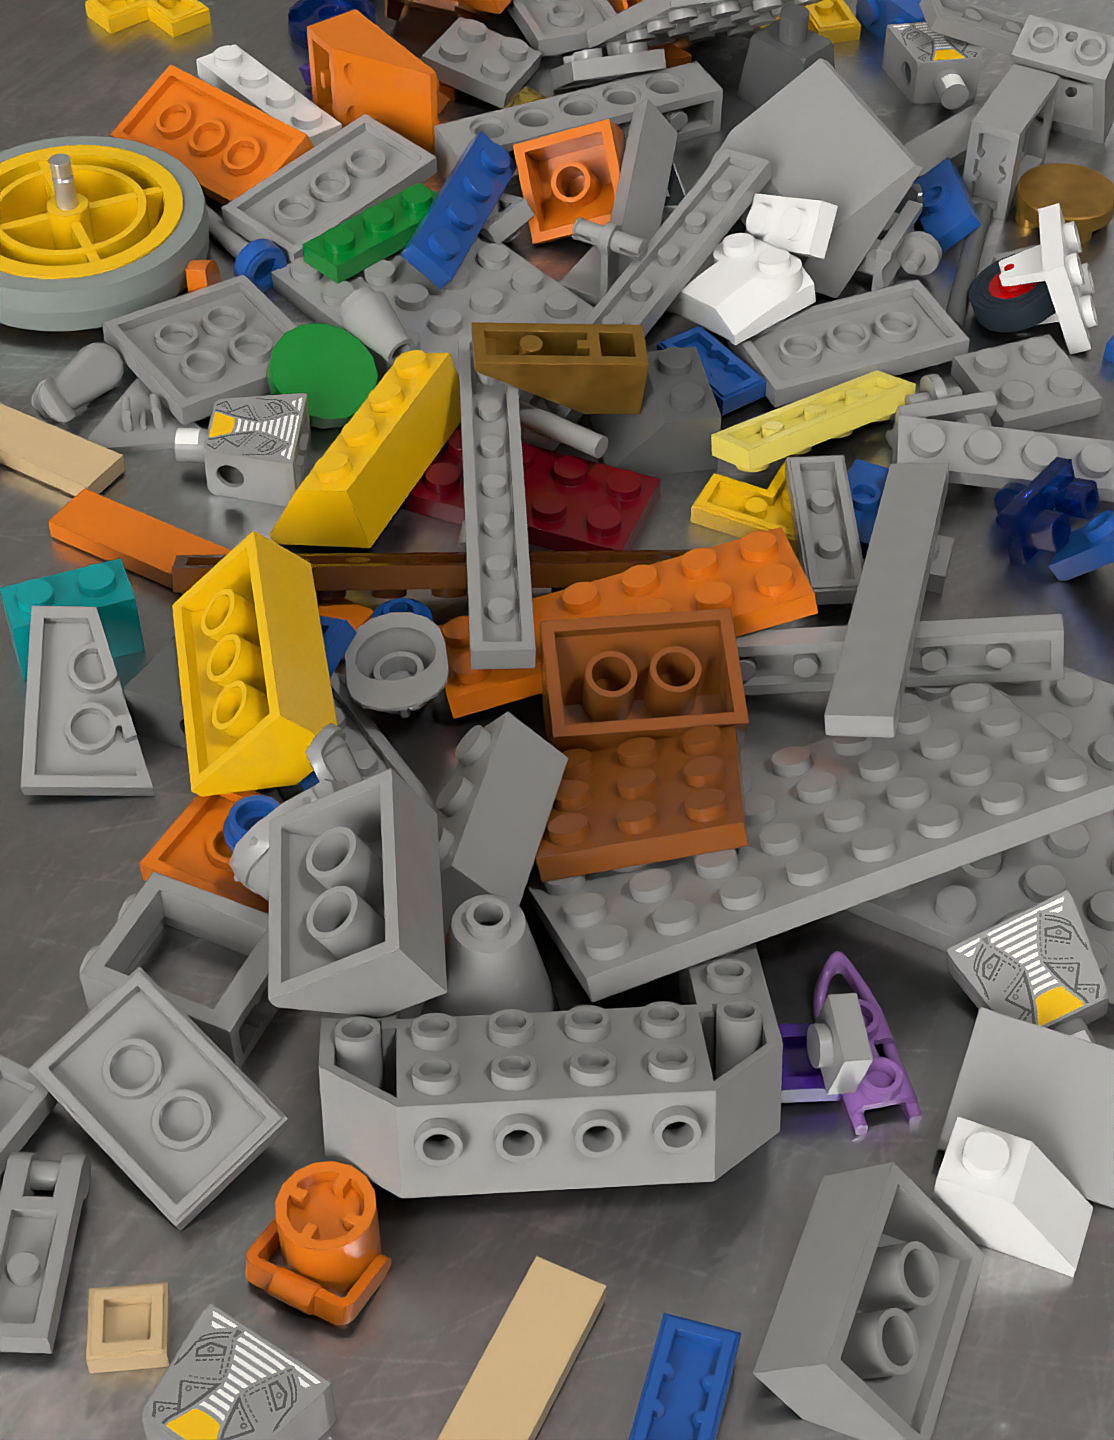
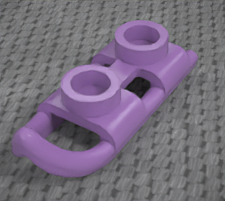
(886, 1077)

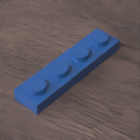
(459, 210)

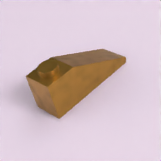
(569, 364)

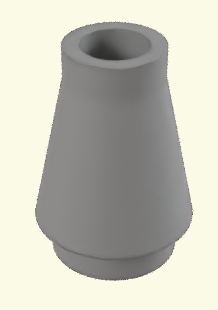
(374, 322)

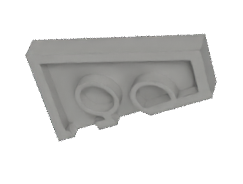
(76, 712)

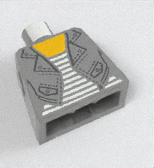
(931, 65)
(252, 447)
(1035, 969)
(236, 1388)

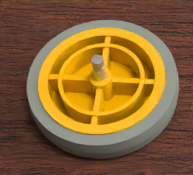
(94, 231)

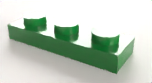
(369, 235)

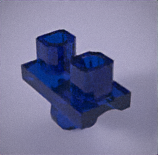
(1041, 511)

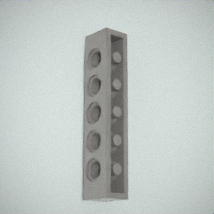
(680, 93)

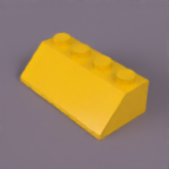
(376, 456)
(252, 670)

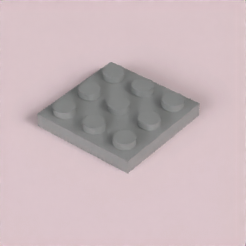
(201, 345)

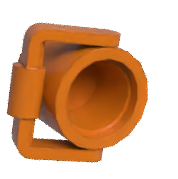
(326, 1241)

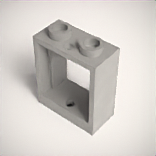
(1079, 108)
(1008, 138)
(243, 1008)

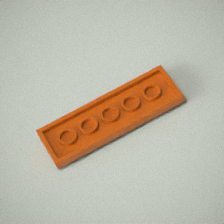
(749, 575)

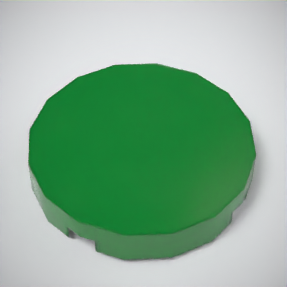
(327, 367)

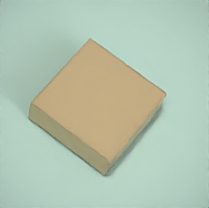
(129, 1327)

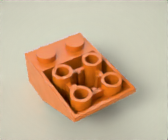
(368, 72)

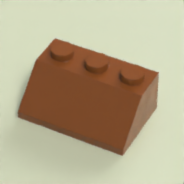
(640, 677)

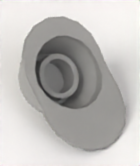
(396, 663)

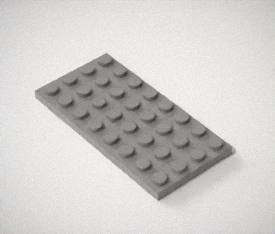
(828, 834)

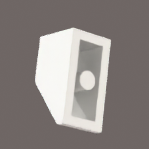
(1011, 1197)

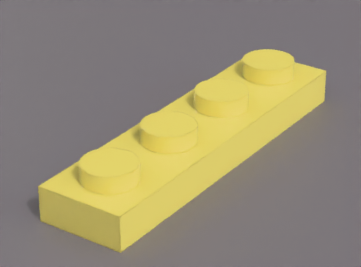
(811, 421)

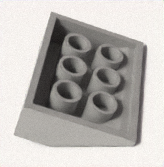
(834, 151)

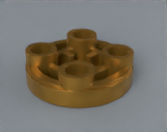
(1081, 192)

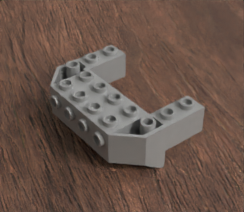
(558, 1093)

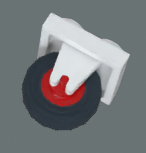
(1040, 286)

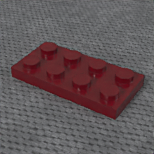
(567, 498)

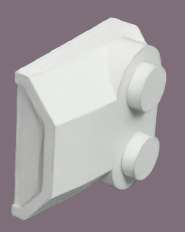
(745, 289)

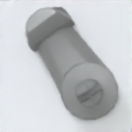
(86, 377)

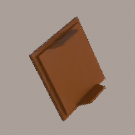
(394, 8)

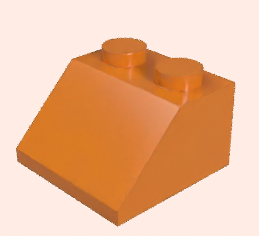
(570, 177)

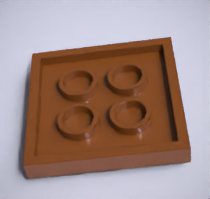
(646, 803)

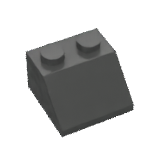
(673, 421)

